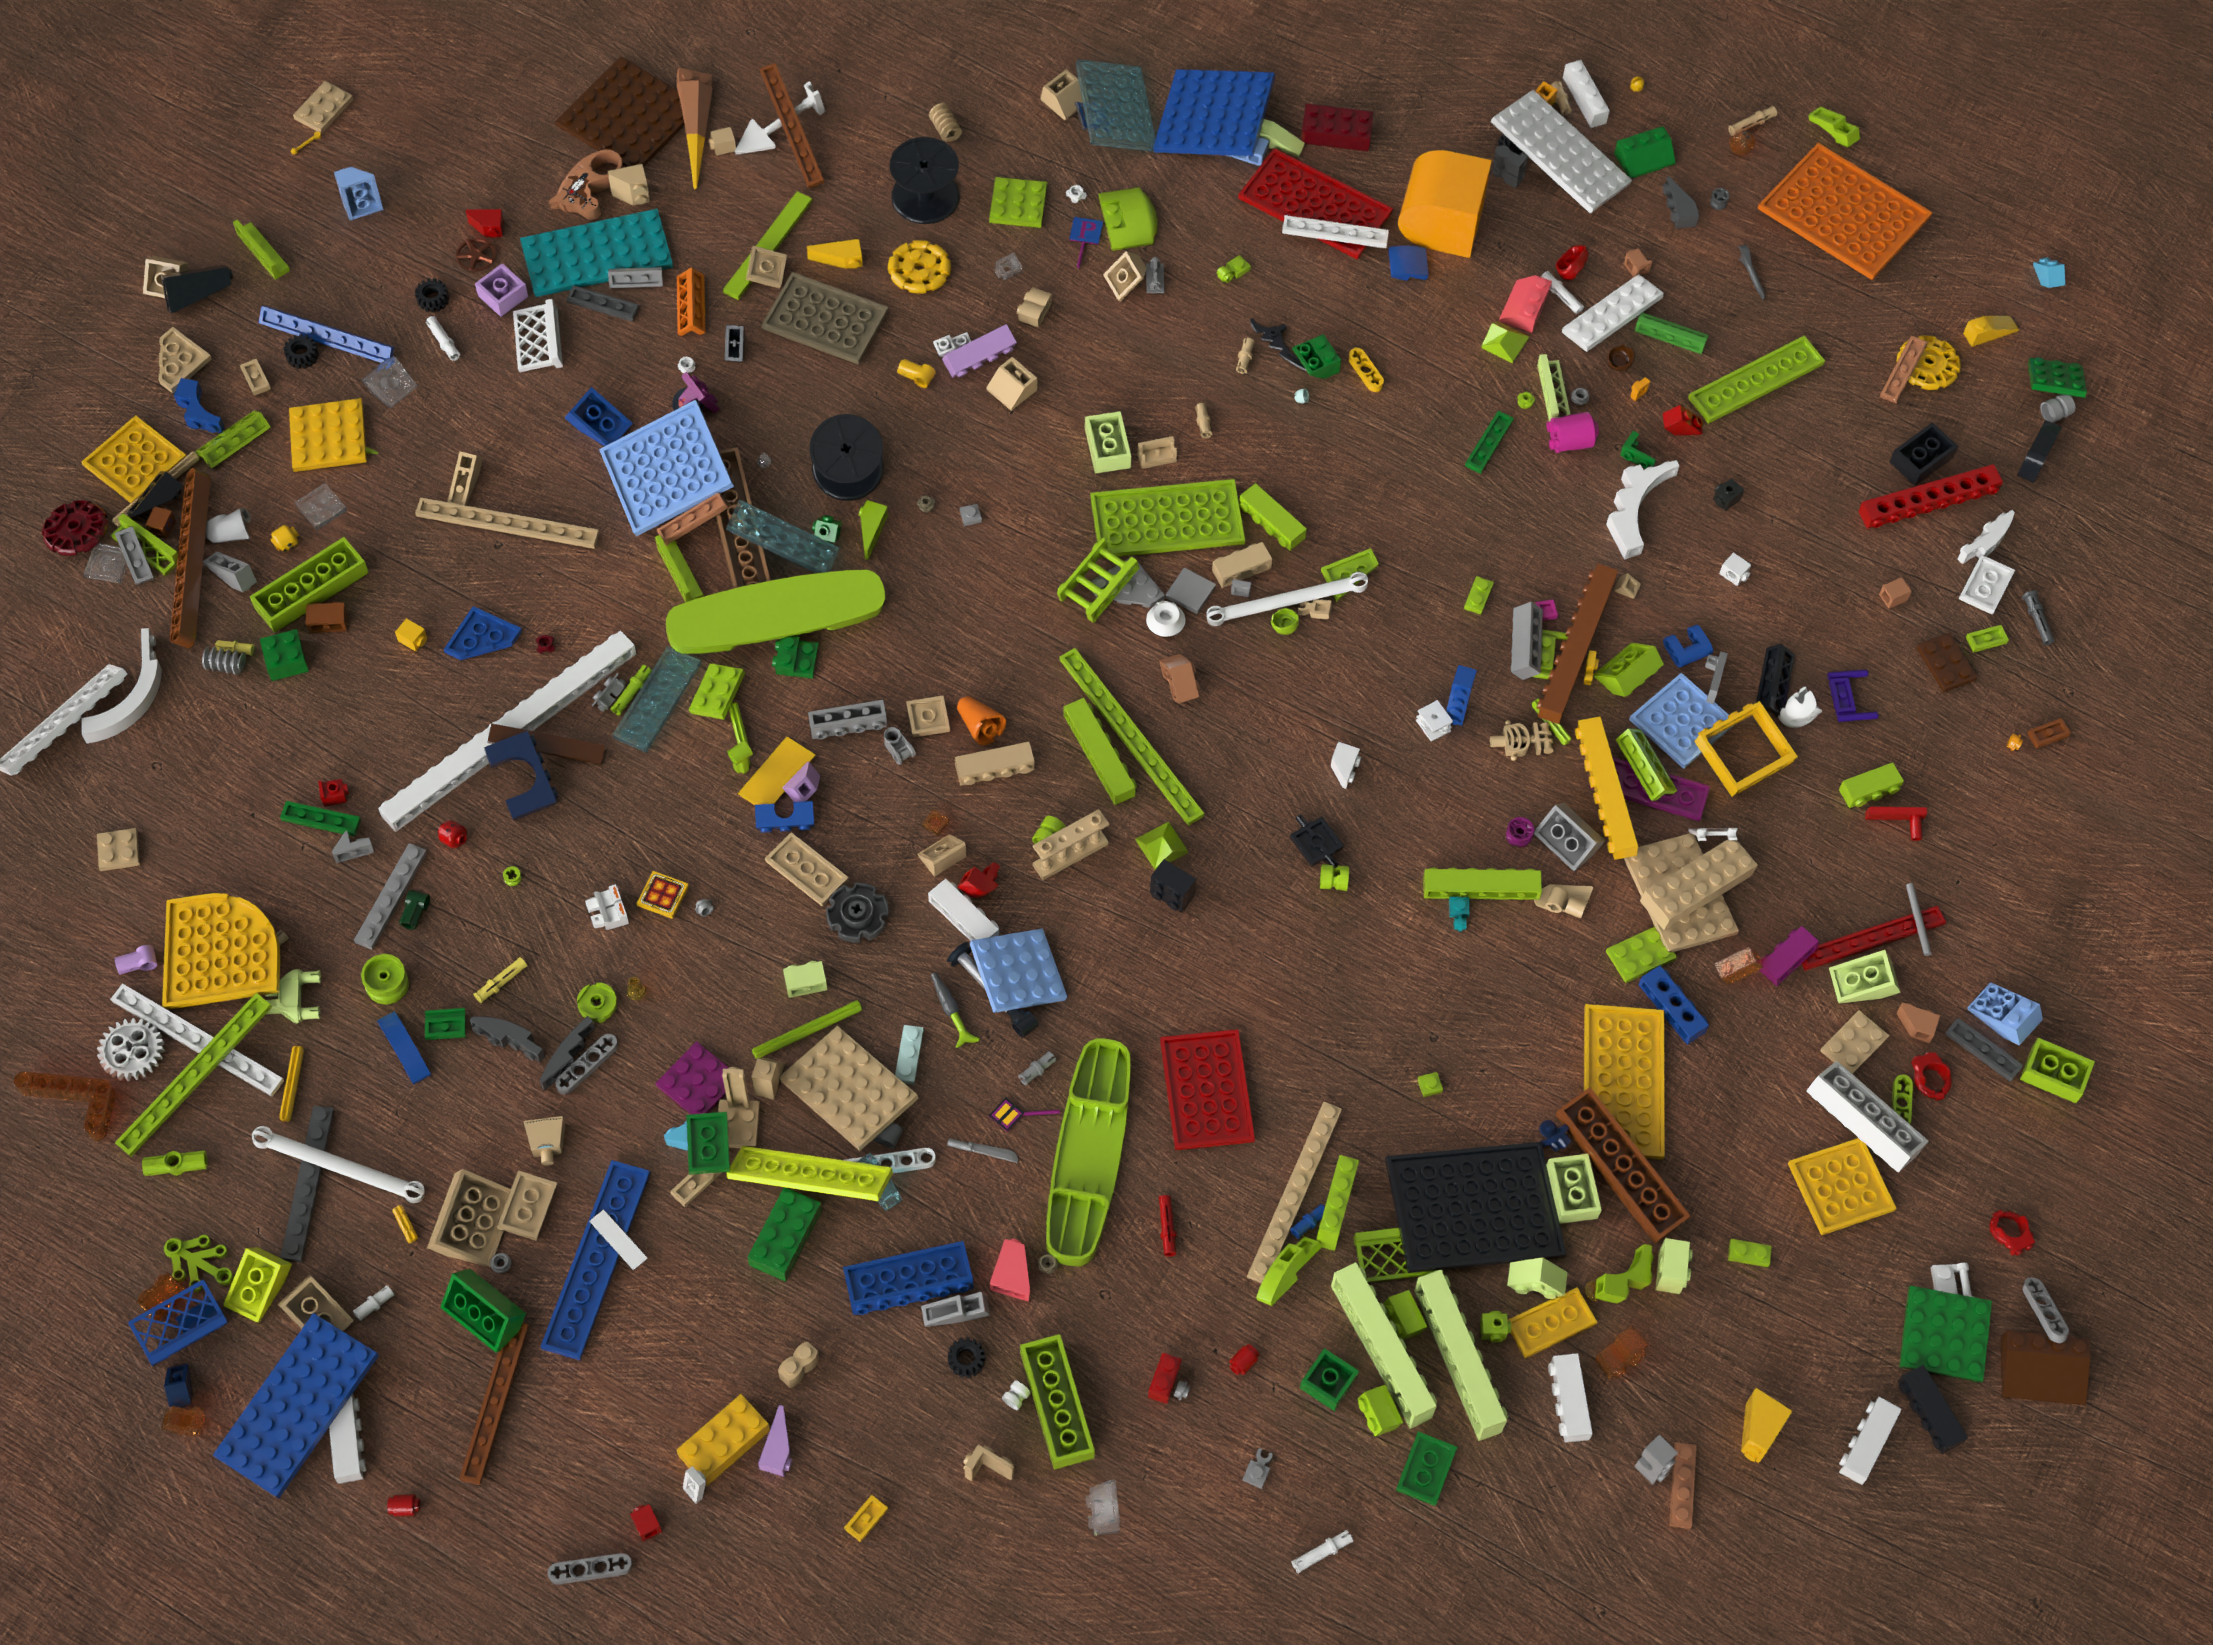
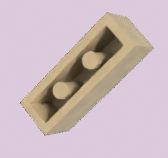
(1242, 564)

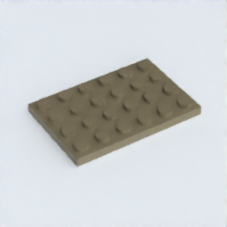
(825, 318)

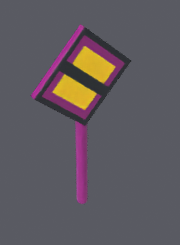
(1007, 1114)

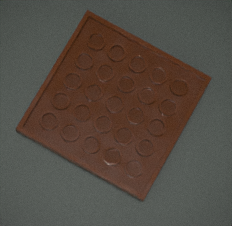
(625, 113)

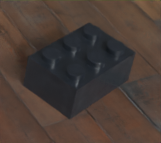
(1923, 454)

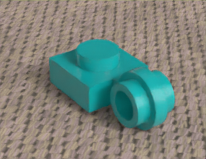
(1460, 909)

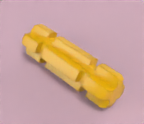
(405, 1224)

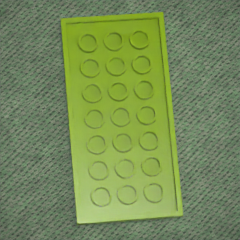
(1168, 518)

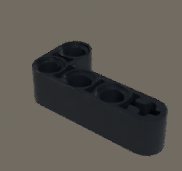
(2039, 451)

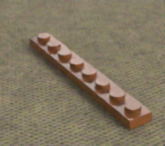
(791, 125)
(492, 1408)

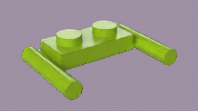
(1547, 651)

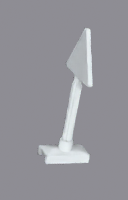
(757, 139)

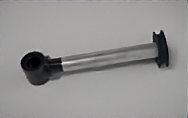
(1021, 1021)

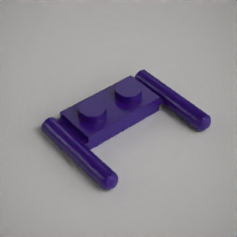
(1843, 697)

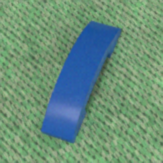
(404, 1047)

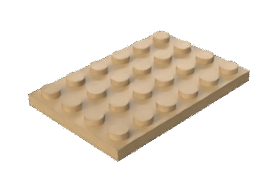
(1659, 861)
(848, 1088)

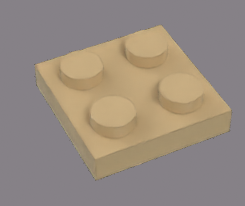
(766, 267)
(928, 716)
(118, 849)

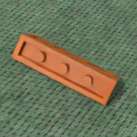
(693, 300)

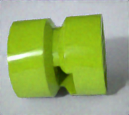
(1048, 827)
(1334, 877)

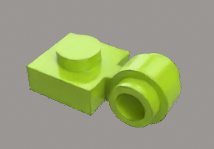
(1235, 267)

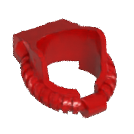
(1931, 1061)
(2018, 1244)

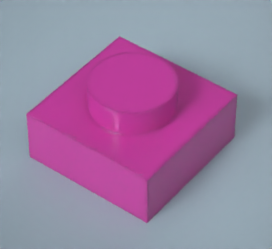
(1549, 609)

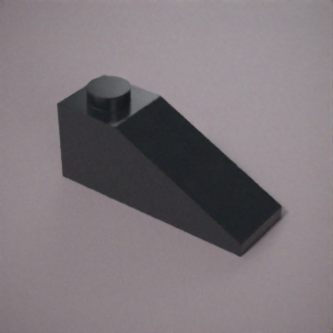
(159, 491)

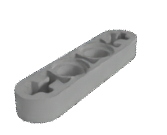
(583, 1061)
(2049, 1308)
(589, 1564)

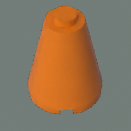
(981, 720)

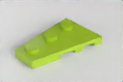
(1342, 569)

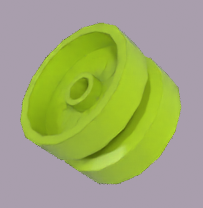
(385, 979)

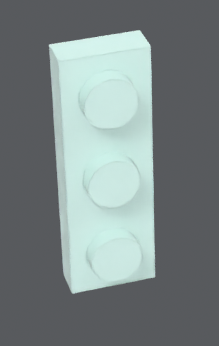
(909, 1054)

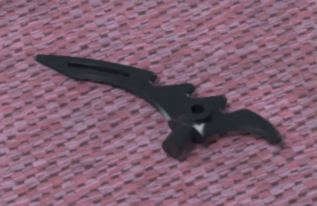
(1274, 335)

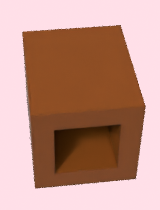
(160, 522)

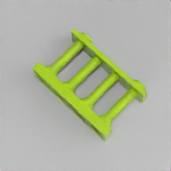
(1105, 595)

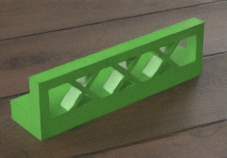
(1671, 333)

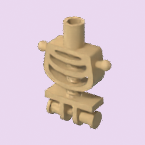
(1511, 736)

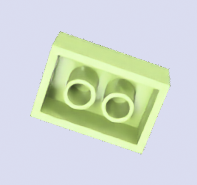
(1107, 442)
(1573, 1188)

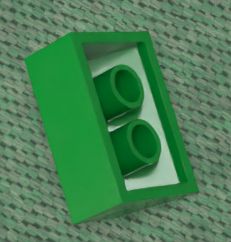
(1645, 152)

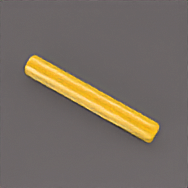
(291, 1083)

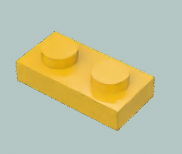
(866, 1518)

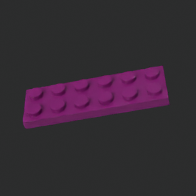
(1686, 802)

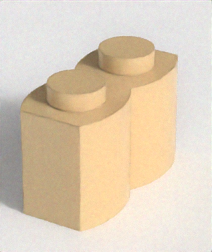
(1034, 307)
(803, 1361)

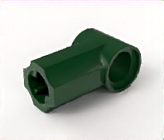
(415, 904)

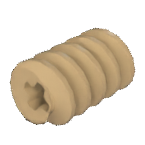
(945, 122)

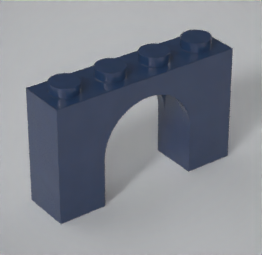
(522, 748)

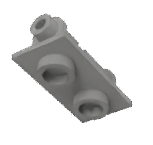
(1155, 276)
(603, 697)

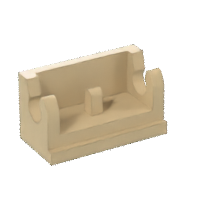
(1157, 452)

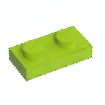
(1478, 595)
(1987, 638)
(1749, 1253)

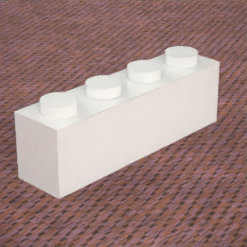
(1585, 93)
(962, 912)
(1571, 1398)
(1870, 1440)
(346, 1444)

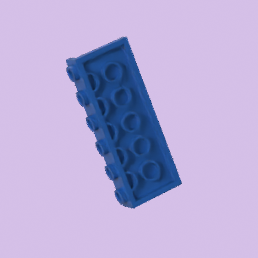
(908, 1278)

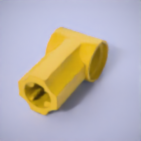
(920, 374)

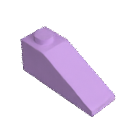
(776, 1451)

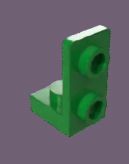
(1630, 452)

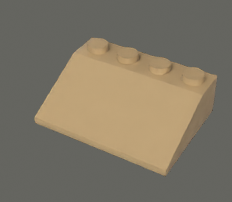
(470, 1219)

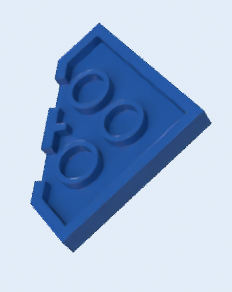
(481, 634)

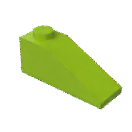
(872, 521)

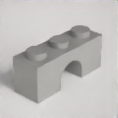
(1657, 1460)

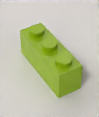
(1871, 785)

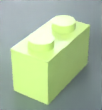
(805, 979)

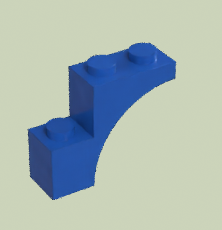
(188, 396)

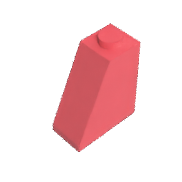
(1011, 1271)

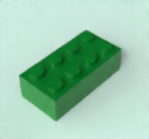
(784, 1234)

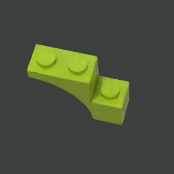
(1615, 1287)

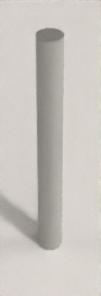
(1918, 919)

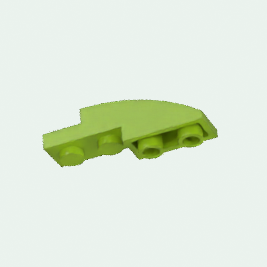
(1284, 1269)

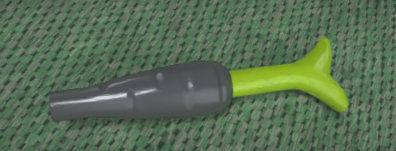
(951, 1009)

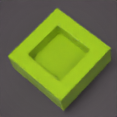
(1430, 1084)

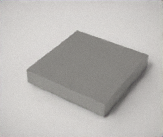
(1190, 590)

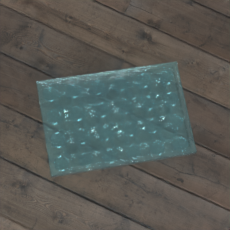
(1115, 105)

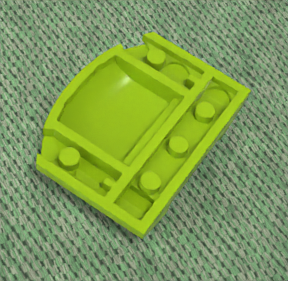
(1129, 218)

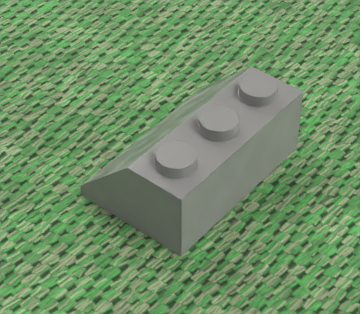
(1568, 836)

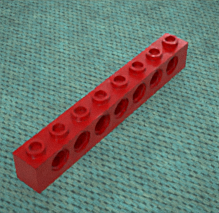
(1930, 496)

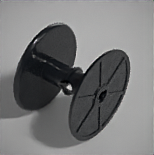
(924, 180)
(846, 457)

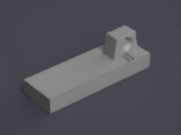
(635, 277)
(134, 555)
(1717, 665)

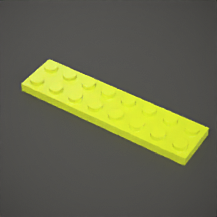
(810, 1173)

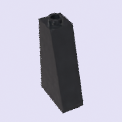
(193, 285)

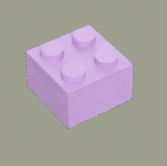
(501, 290)

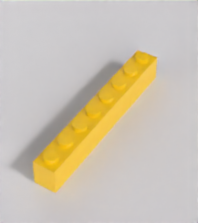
(1607, 788)

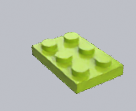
(717, 691)
(1639, 955)

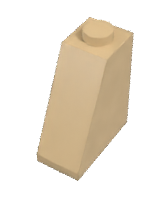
(767, 1077)

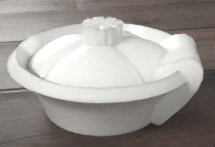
(1165, 619)

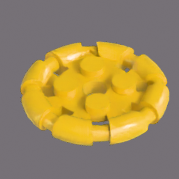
(919, 258)
(1938, 368)

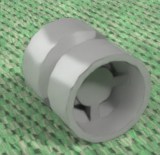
(2057, 408)

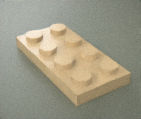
(806, 869)

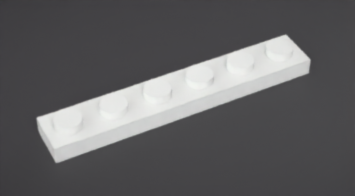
(1335, 231)

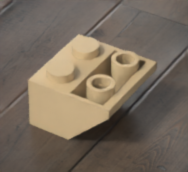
(1062, 94)
(1012, 384)

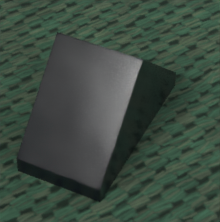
(735, 343)

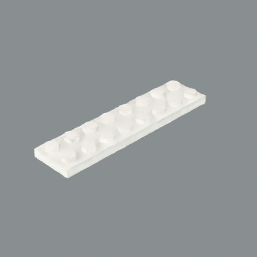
(59, 720)

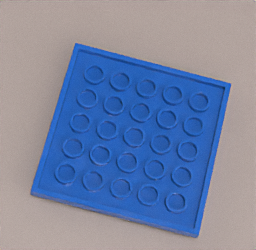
(1214, 112)

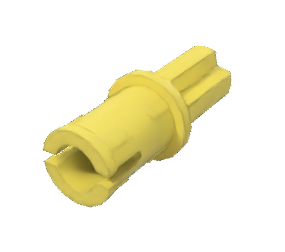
(235, 646)

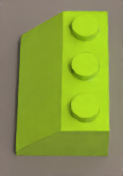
(1629, 668)

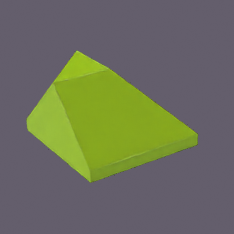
(1504, 341)
(1161, 844)

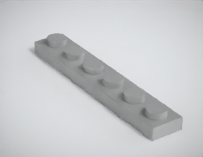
(390, 896)

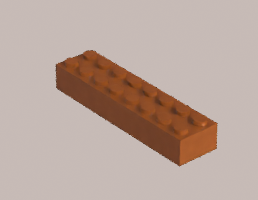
(1622, 1165)

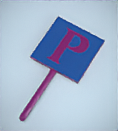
(1085, 231)

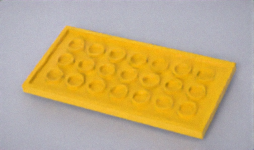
(1628, 1070)

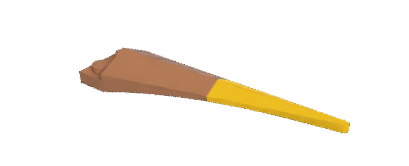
(695, 99)

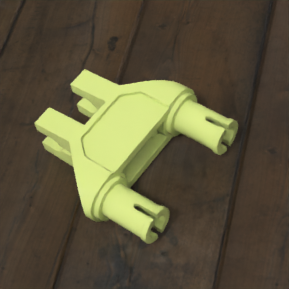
(290, 996)

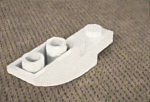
(1989, 539)

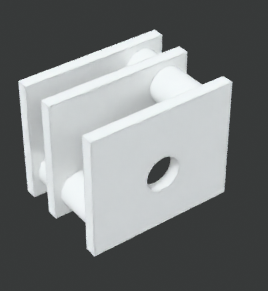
(1434, 720)

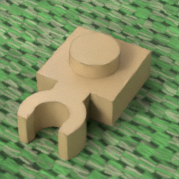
(1318, 609)

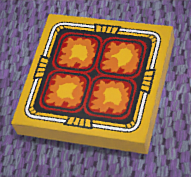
(662, 894)

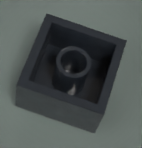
(1172, 886)

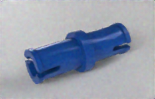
(1308, 1222)

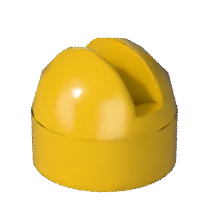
(1637, 84)

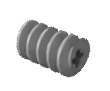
(223, 662)

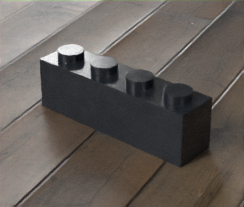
(1932, 1409)

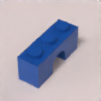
(801, 817)

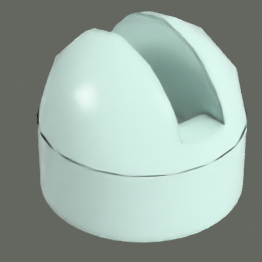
(1302, 396)

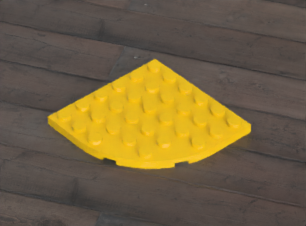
(217, 951)

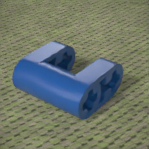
(1683, 656)

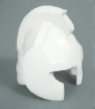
(1799, 709)

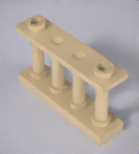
(1070, 844)

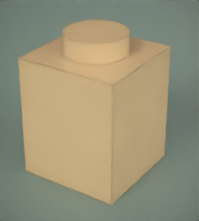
(722, 141)

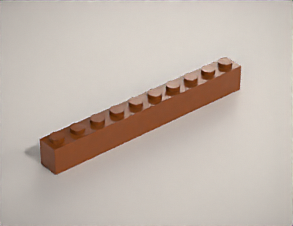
(1578, 642)

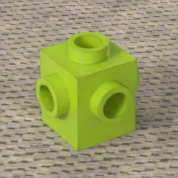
(1494, 1326)

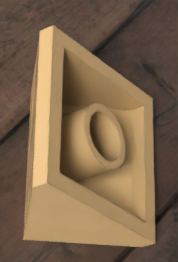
(943, 854)

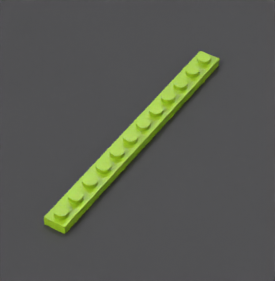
(1132, 737)

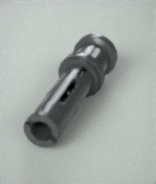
(2036, 610)

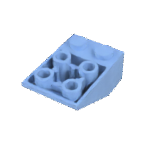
(2006, 1013)

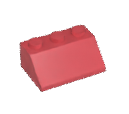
(1526, 303)

